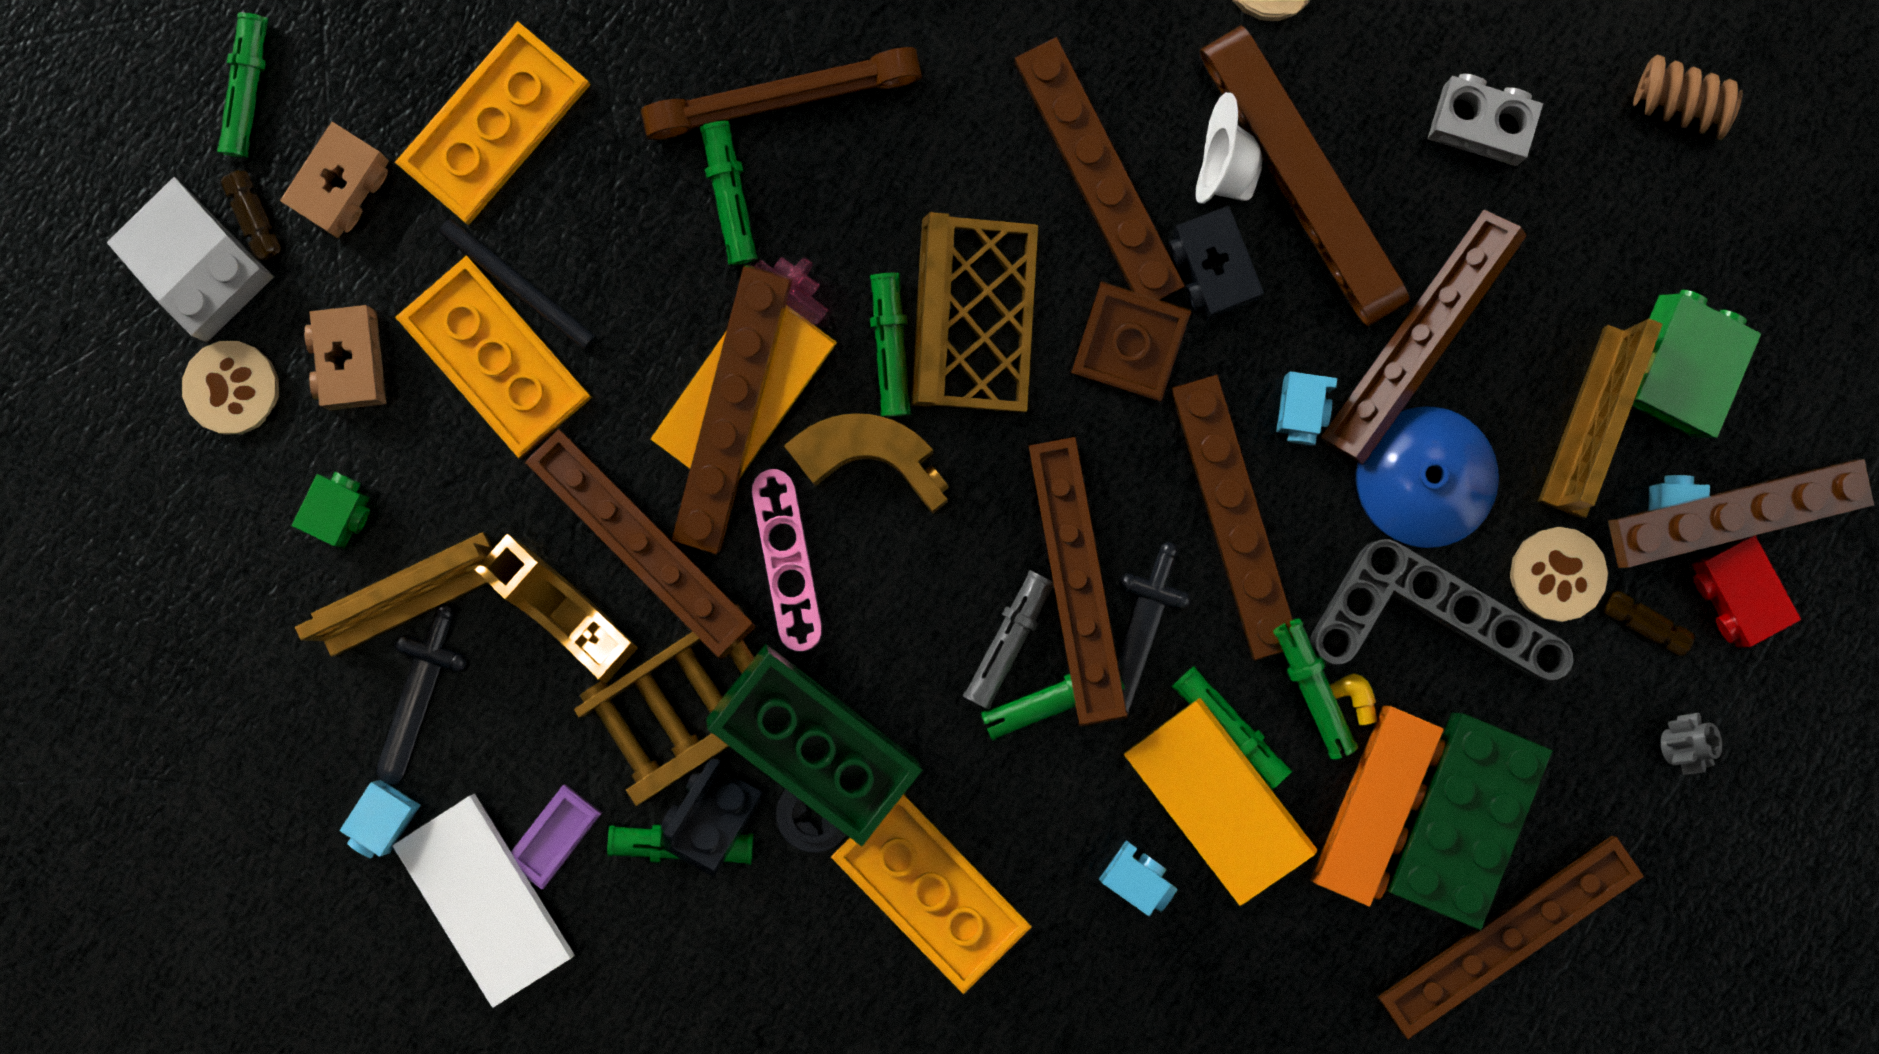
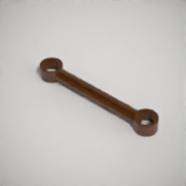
(884, 70)

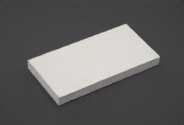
(483, 900)

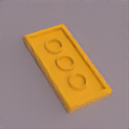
(493, 123)
(493, 357)
(795, 360)
(1220, 802)
(933, 894)

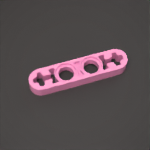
(792, 559)

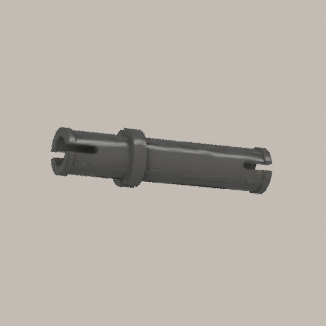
(1009, 639)

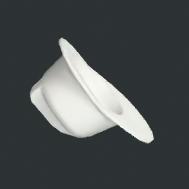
(1230, 156)

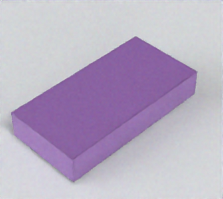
(554, 835)

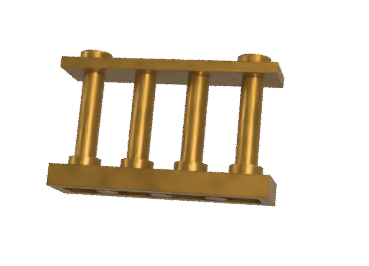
(688, 749)

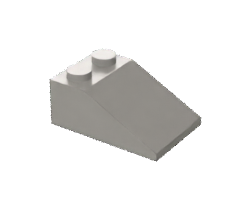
(189, 261)

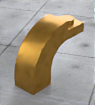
(866, 436)
(557, 607)

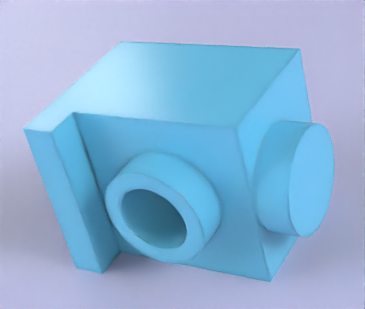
(1304, 406)
(1138, 880)

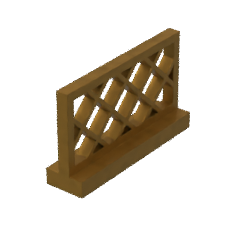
(933, 313)
(1599, 417)
(399, 597)

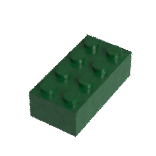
(813, 745)
(1468, 820)

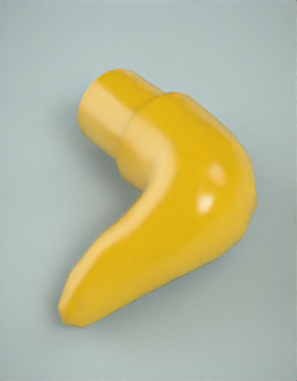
(1361, 694)

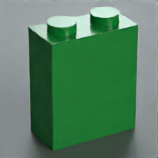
(1694, 364)

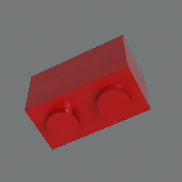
(1744, 592)

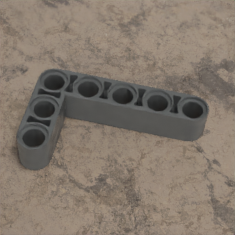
(1439, 607)

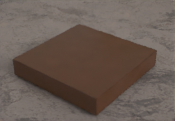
(1131, 341)

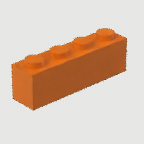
(1377, 805)

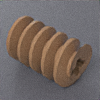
(1689, 95)

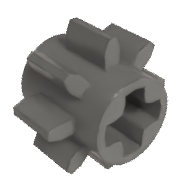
(1691, 743)

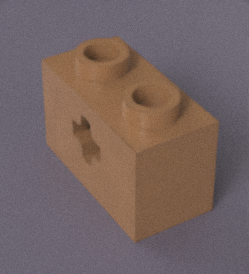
(343, 157)
(362, 377)

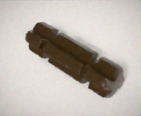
(250, 215)
(1649, 623)

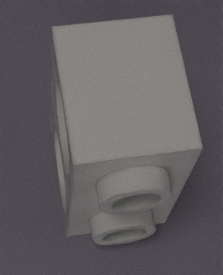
(1483, 133)

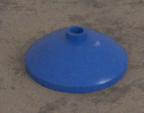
(1403, 500)

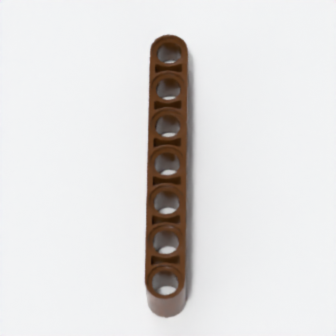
(1305, 176)

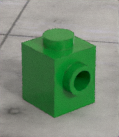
(333, 510)

